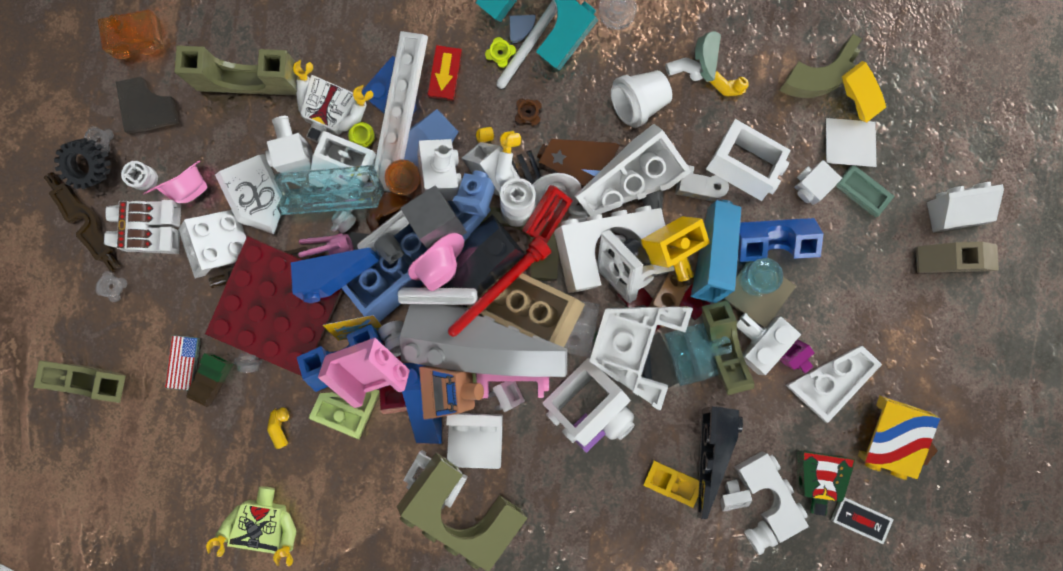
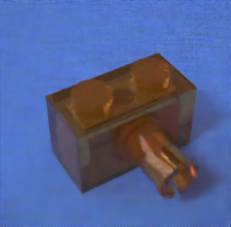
(130, 34)

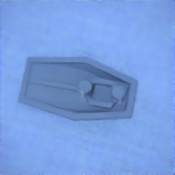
(432, 127)

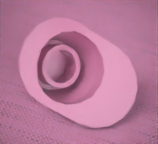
(184, 186)
(438, 263)

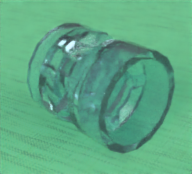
(761, 277)

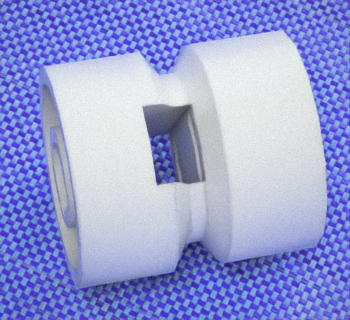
(517, 201)

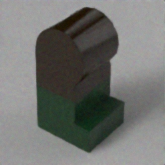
(209, 379)

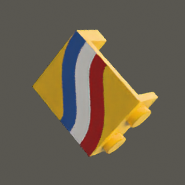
(900, 439)

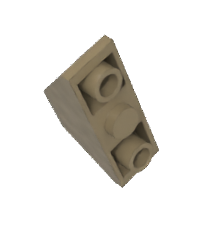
(957, 257)

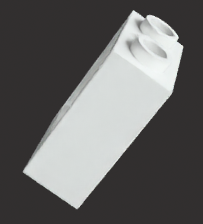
(742, 175)
(599, 416)

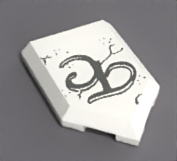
(252, 193)

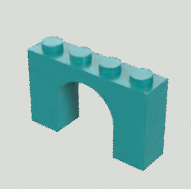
(570, 30)

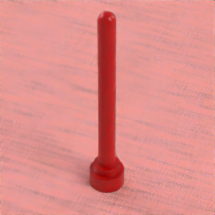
(537, 251)

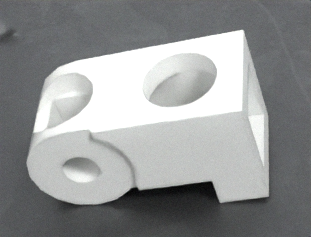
(702, 186)

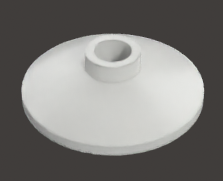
(564, 182)

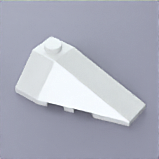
(639, 169)

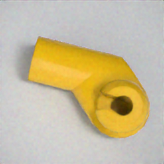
(274, 427)

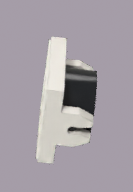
(624, 264)

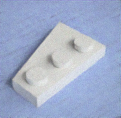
(835, 382)

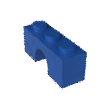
(798, 236)
(312, 361)

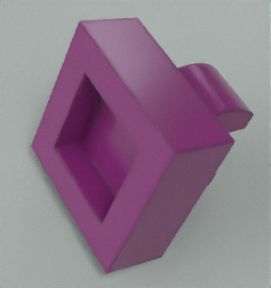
(798, 356)

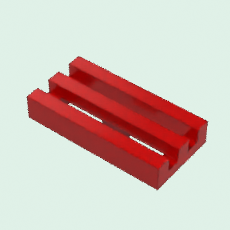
(545, 213)

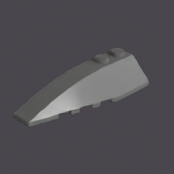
(479, 347)

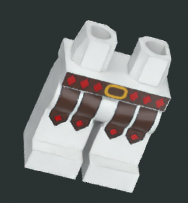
(135, 226)

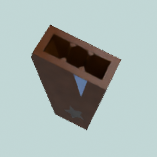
(576, 158)

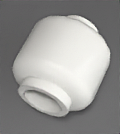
(620, 425)

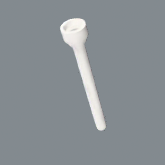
(527, 45)

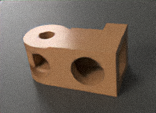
(669, 293)

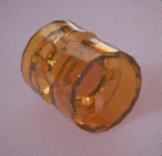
(402, 177)

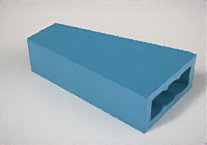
(718, 260)

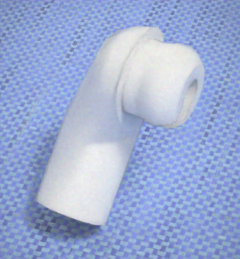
(685, 65)

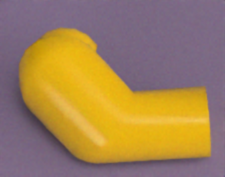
(731, 87)

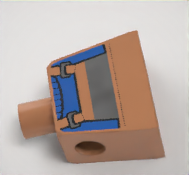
(447, 391)

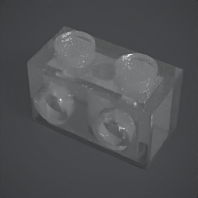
(582, 335)

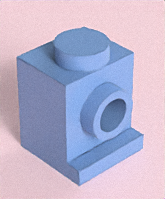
(476, 200)

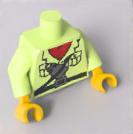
(258, 527)

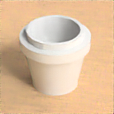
(640, 96)

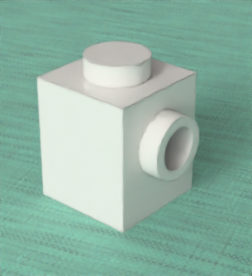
(816, 182)

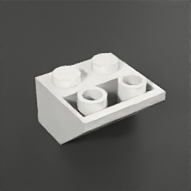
(340, 153)
(965, 207)

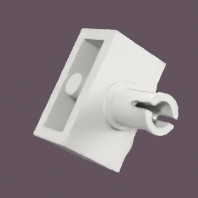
(289, 150)
(437, 167)
(767, 343)

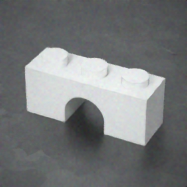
(785, 516)

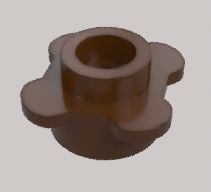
(524, 105)

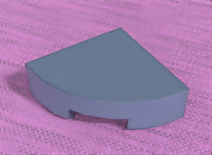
(521, 27)

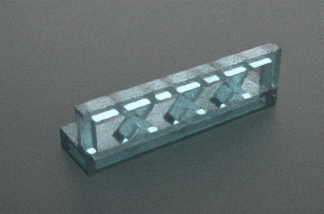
(331, 195)

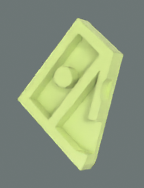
(339, 415)

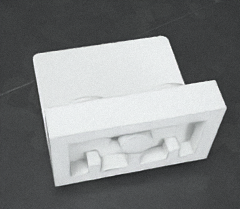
(212, 241)
(475, 440)

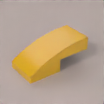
(864, 90)
(673, 484)

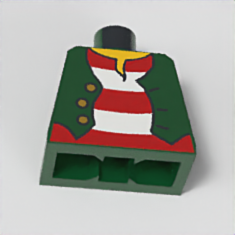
(822, 478)

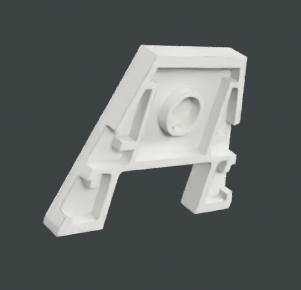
(625, 343)

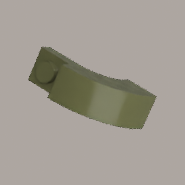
(814, 82)
(732, 368)
(80, 380)

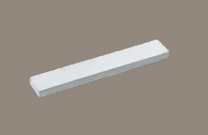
(400, 101)

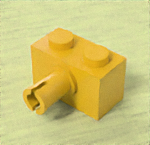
(675, 243)

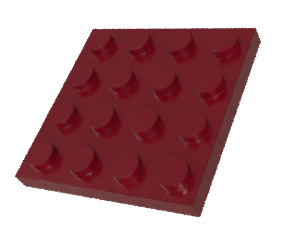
(263, 313)

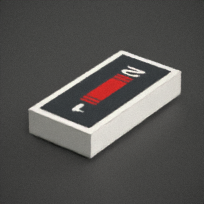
(862, 520)

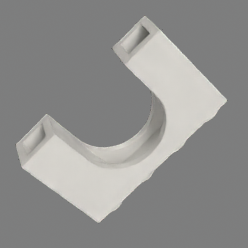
(578, 241)

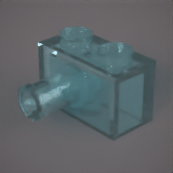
(695, 354)

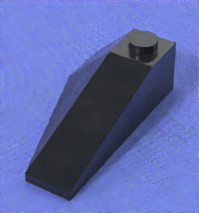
(485, 257)
(718, 440)

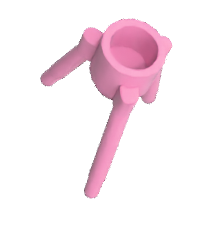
(336, 244)

